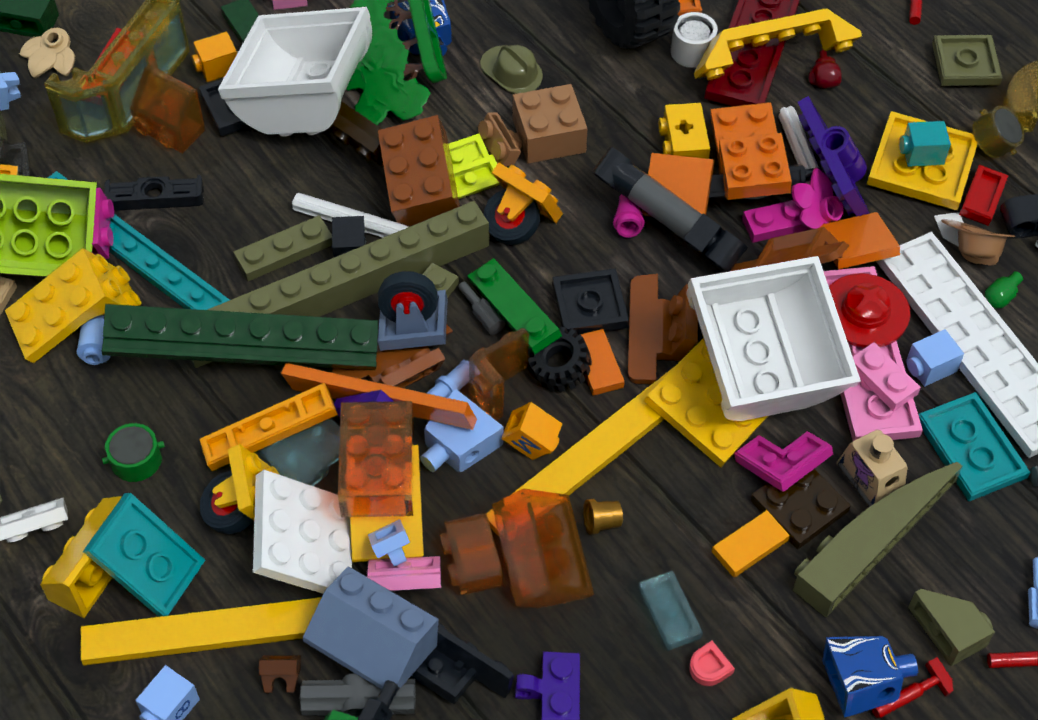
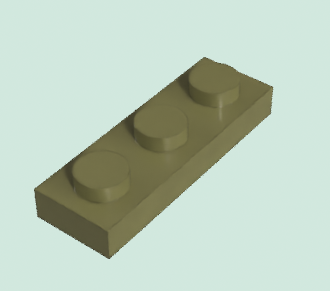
(283, 248)

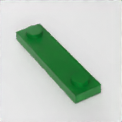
(514, 305)

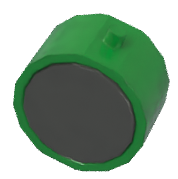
(133, 452)

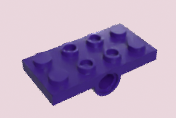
(838, 155)

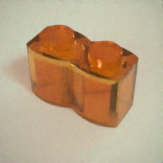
(472, 553)

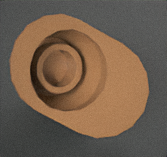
(978, 244)

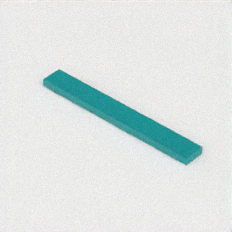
(159, 267)

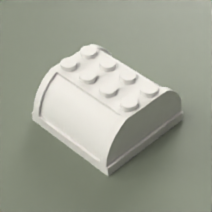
(296, 69)
(773, 338)

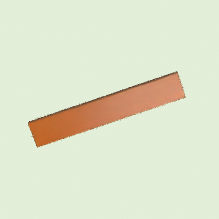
(424, 405)

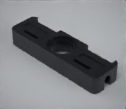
(174, 193)

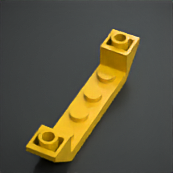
(832, 30)

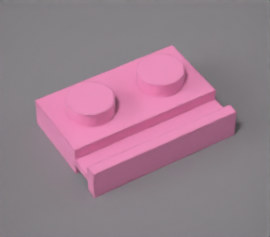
(409, 575)

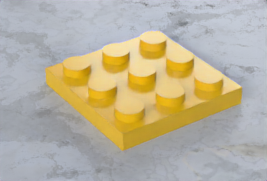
(929, 183)
(692, 405)

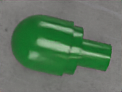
(1003, 290)

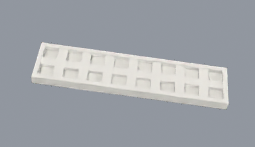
(993, 355)

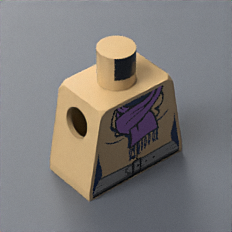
(873, 466)

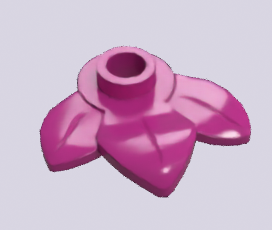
(817, 201)

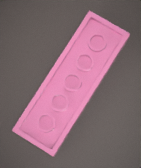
(862, 406)

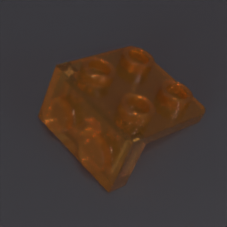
(493, 366)

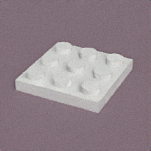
(299, 533)

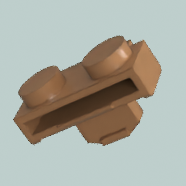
(500, 141)

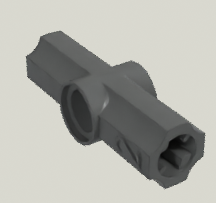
(351, 696)

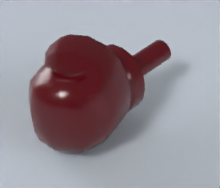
(825, 72)

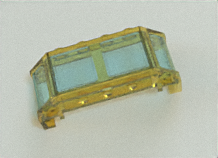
(100, 100)

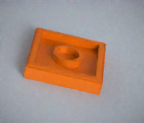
(685, 177)
(867, 240)

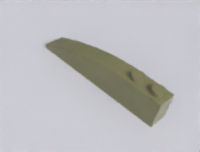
(867, 539)

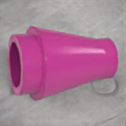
(628, 218)

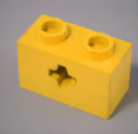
(684, 131)

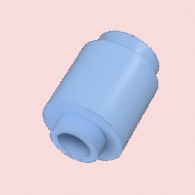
(91, 341)

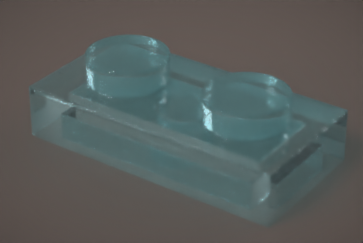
(670, 610)

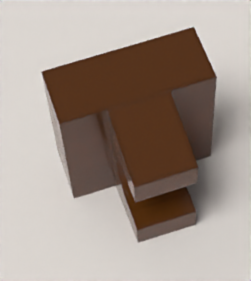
(280, 666)

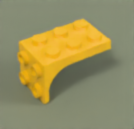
(67, 301)

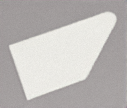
(949, 232)

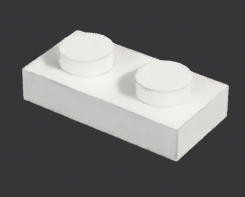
(44, 516)

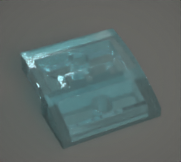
(306, 453)

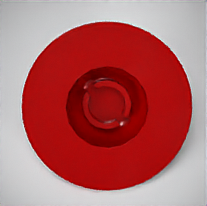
(870, 309)

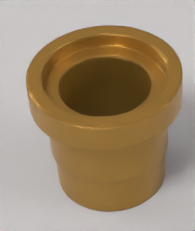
(601, 515)

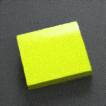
(472, 166)

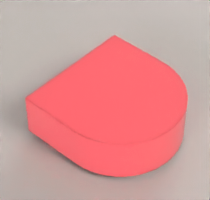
(709, 665)

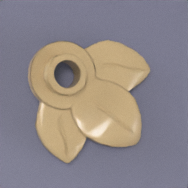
(44, 55)

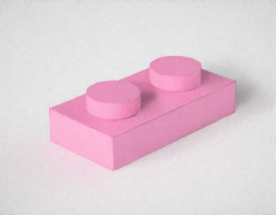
(885, 377)

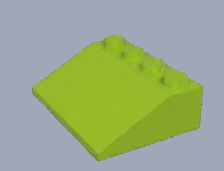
(43, 222)

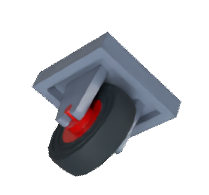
(411, 312)

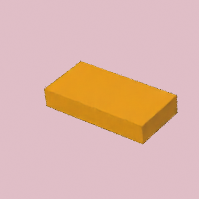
(750, 543)

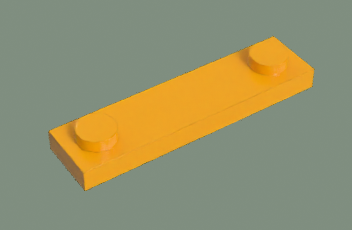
(269, 425)

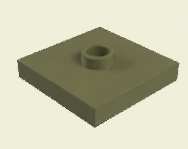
(966, 60)

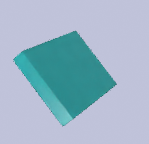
(970, 435)
(144, 555)

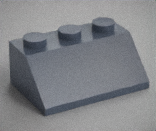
(371, 630)

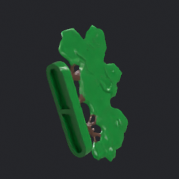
(386, 62)

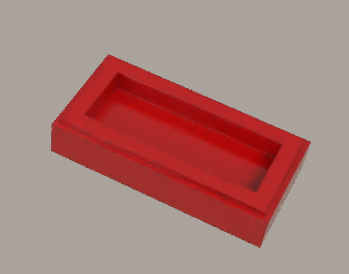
(983, 195)

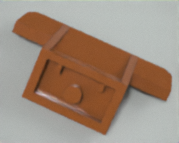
(798, 246)
(657, 328)
(400, 366)

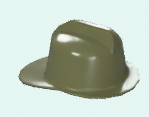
(512, 68)

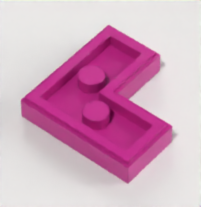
(785, 465)

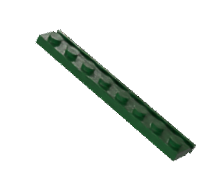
(239, 337)

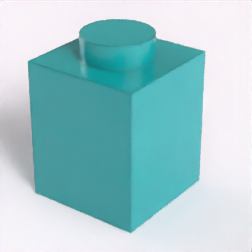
(925, 143)

